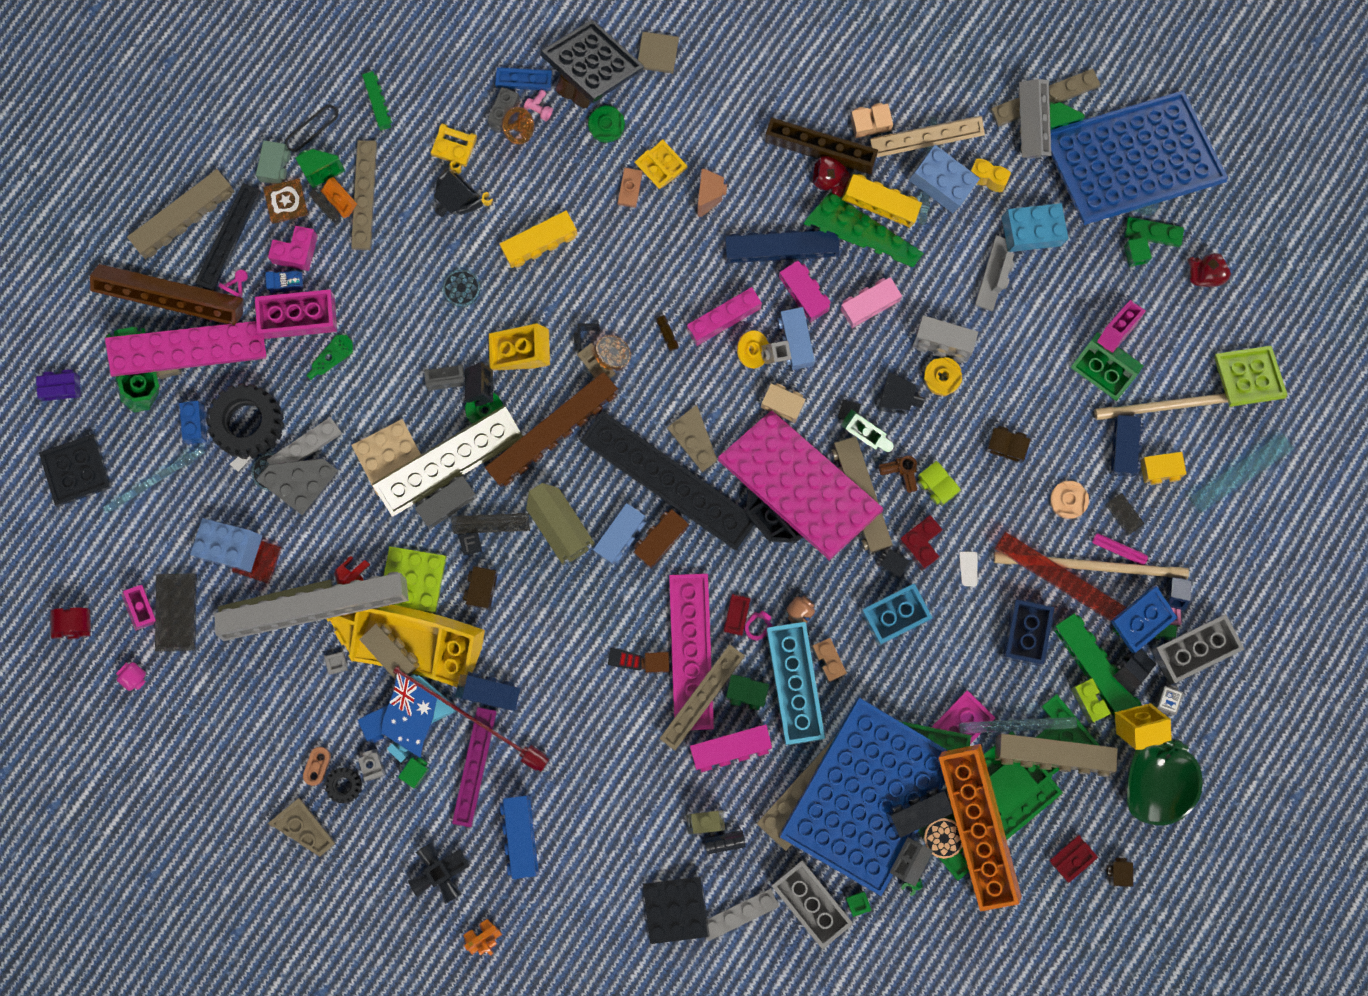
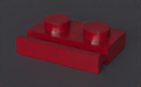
(1073, 859)

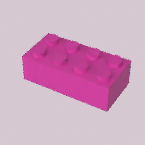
(296, 314)

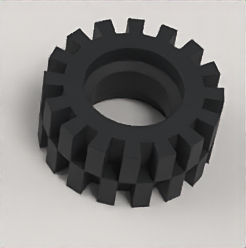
(354, 790)

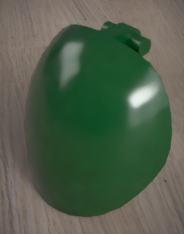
(1163, 783)

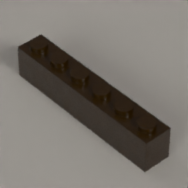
(820, 144)

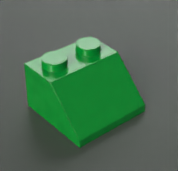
(319, 166)

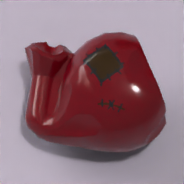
(831, 175)
(1209, 271)

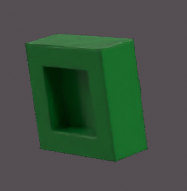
(858, 904)

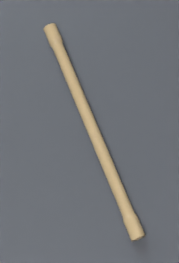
(1111, 412)
(1176, 572)

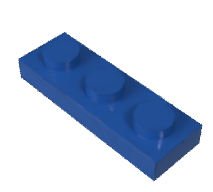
(523, 79)

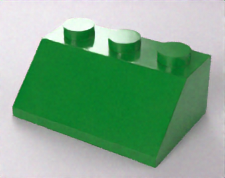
(1106, 369)

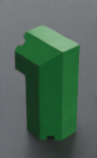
(140, 389)

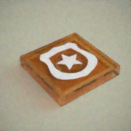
(285, 201)

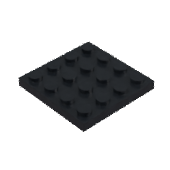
(592, 61)

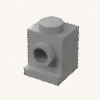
(377, 769)

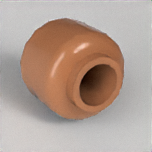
(800, 609)

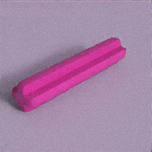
(1120, 549)

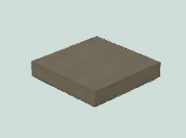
(658, 52)

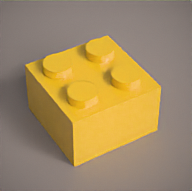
(1143, 726)

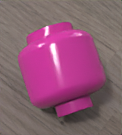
(131, 676)

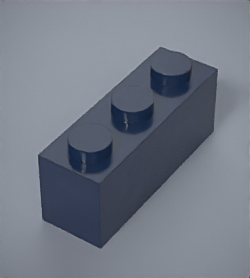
(1126, 446)
(487, 691)

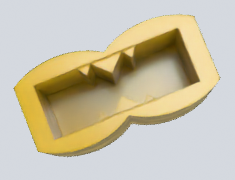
(992, 176)

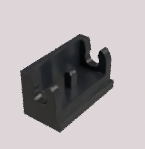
(479, 384)

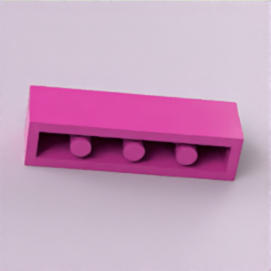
(724, 316)

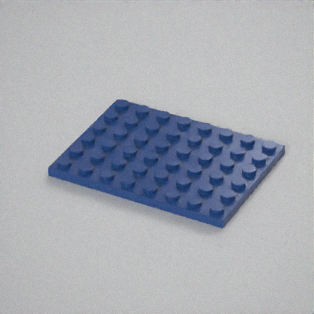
(1135, 157)
(861, 776)

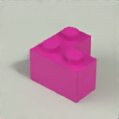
(297, 253)

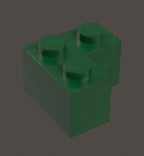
(747, 692)

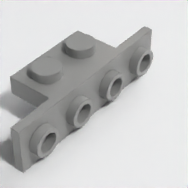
(995, 274)

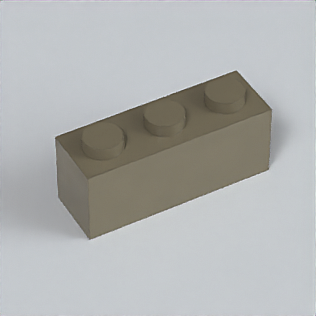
(389, 650)

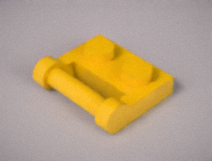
(450, 150)

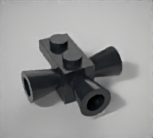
(439, 872)

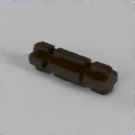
(667, 333)

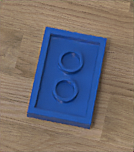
(1144, 619)

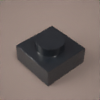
(846, 407)

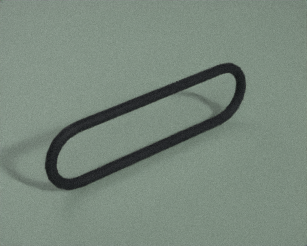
(319, 131)

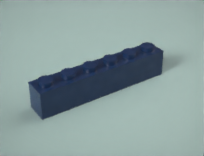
(781, 246)

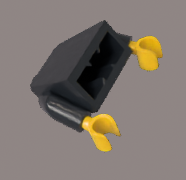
(456, 194)

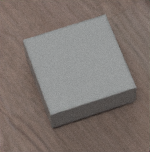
(336, 663)

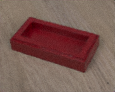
(737, 615)

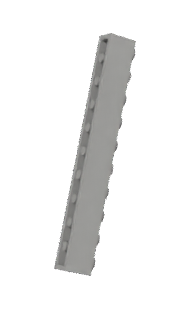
(311, 606)

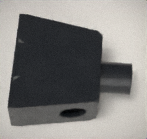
(899, 396)

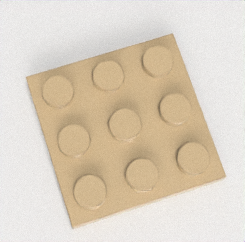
(386, 451)

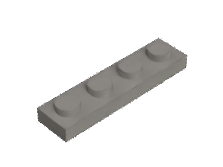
(307, 443)
(741, 913)

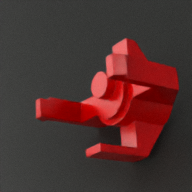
(344, 576)

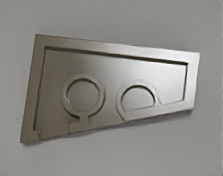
(694, 439)
(303, 827)

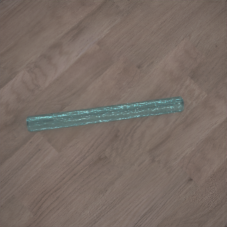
(1018, 725)

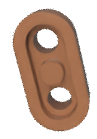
(317, 766)

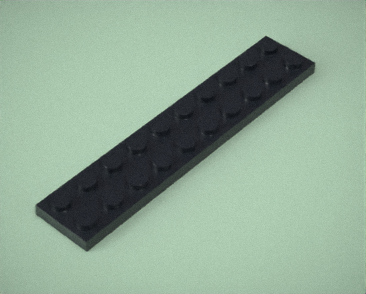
(668, 480)

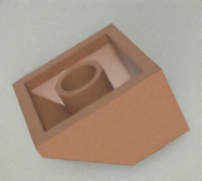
(710, 192)

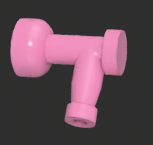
(545, 112)

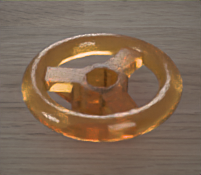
(523, 125)

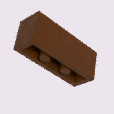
(660, 538)

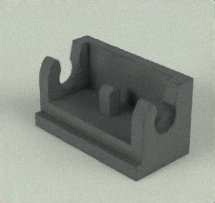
(444, 377)
(911, 861)

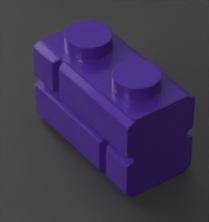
(58, 386)

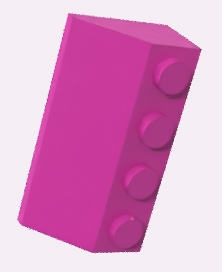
(731, 747)

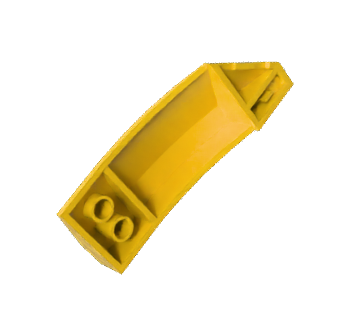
(440, 643)

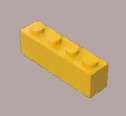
(881, 200)
(539, 239)

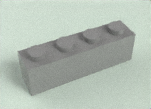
(1035, 118)

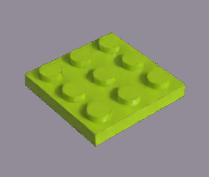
(1250, 376)
(423, 576)

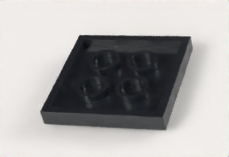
(75, 470)
(676, 910)

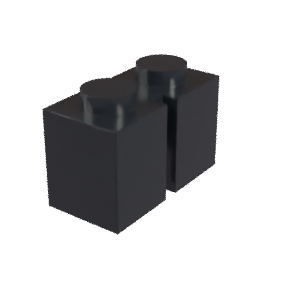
(1133, 669)

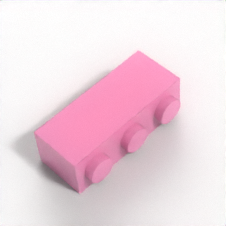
(870, 302)

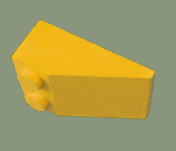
(519, 348)

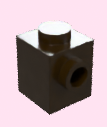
(1120, 872)

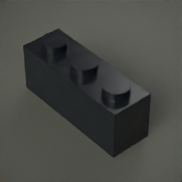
(919, 812)

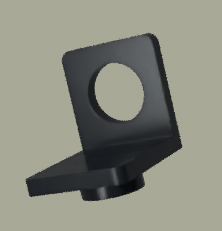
(584, 327)

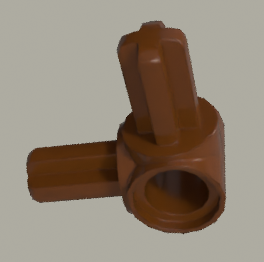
(897, 467)

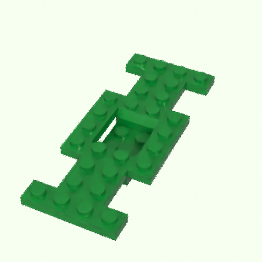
(1022, 790)

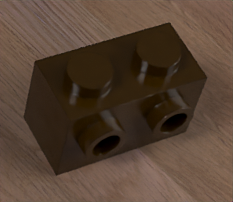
(480, 588)

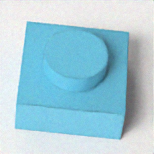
(399, 752)

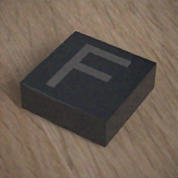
(470, 544)

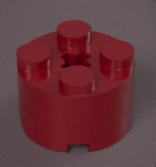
(70, 623)

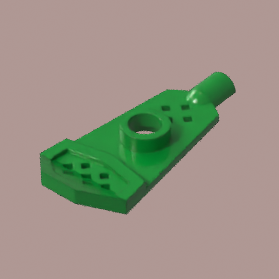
(337, 353)

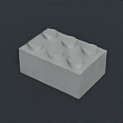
(945, 339)

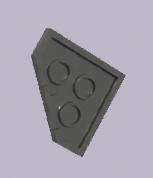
(297, 481)

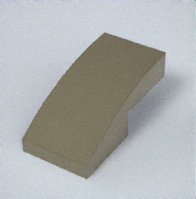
(588, 359)

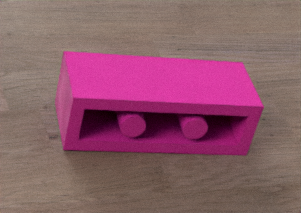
(804, 290)
(1121, 326)

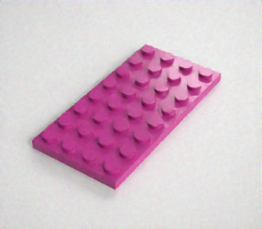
(800, 485)

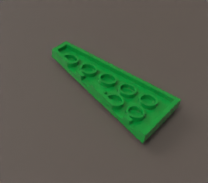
(859, 229)

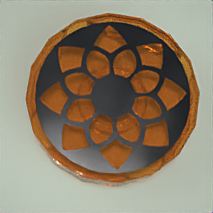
(612, 352)

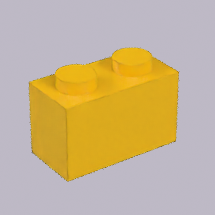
(1163, 467)

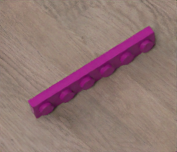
(474, 769)

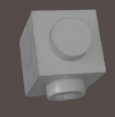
(776, 352)

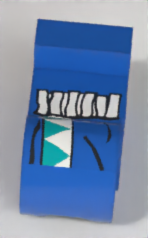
(284, 281)

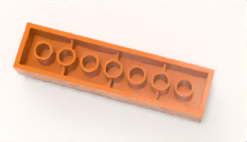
(980, 827)

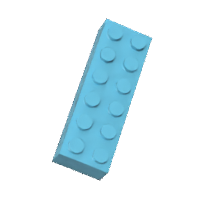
(795, 683)

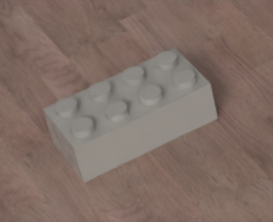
(1197, 649)
(812, 904)

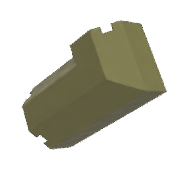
(558, 522)

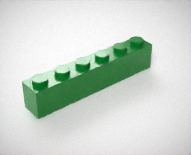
(1094, 663)

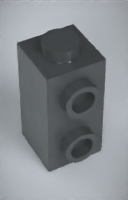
(505, 101)

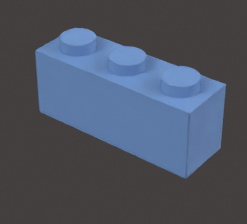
(796, 333)
(620, 534)

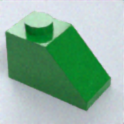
(1063, 115)

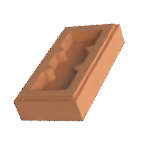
(630, 187)

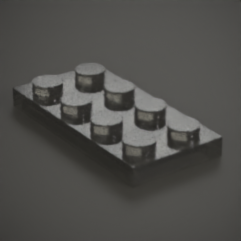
(175, 612)

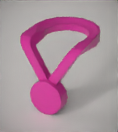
(240, 276)
(763, 615)

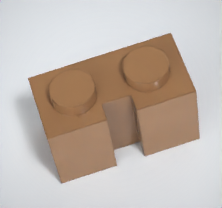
(827, 653)

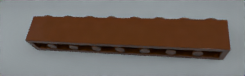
(166, 294)
(552, 429)

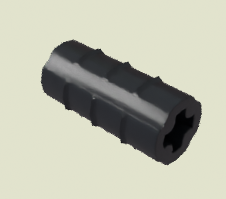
(724, 842)

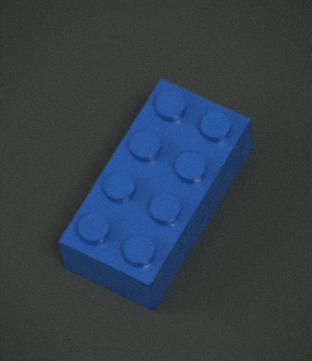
(520, 837)

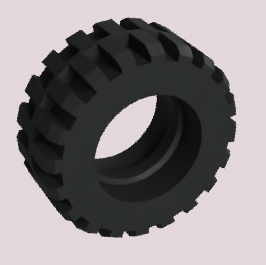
(224, 408)

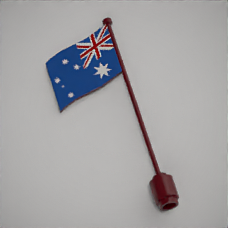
(412, 713)

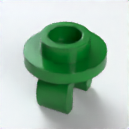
(919, 885)

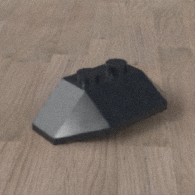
(769, 522)

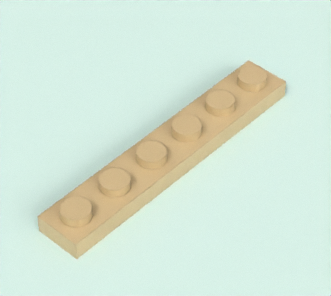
(928, 136)

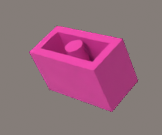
(138, 607)

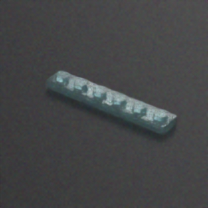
(1241, 473)

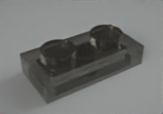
(320, 200)
(1124, 514)

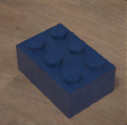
(1028, 632)

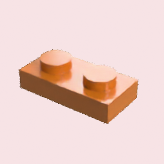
(338, 197)

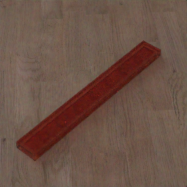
(1059, 577)

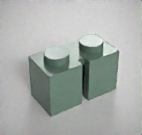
(272, 162)

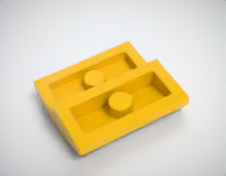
(661, 164)

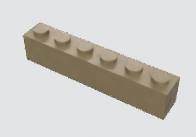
(181, 214)
(853, 466)
(1056, 754)

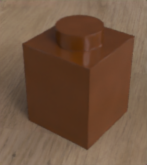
(656, 662)

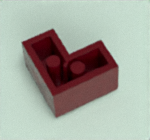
(917, 545)

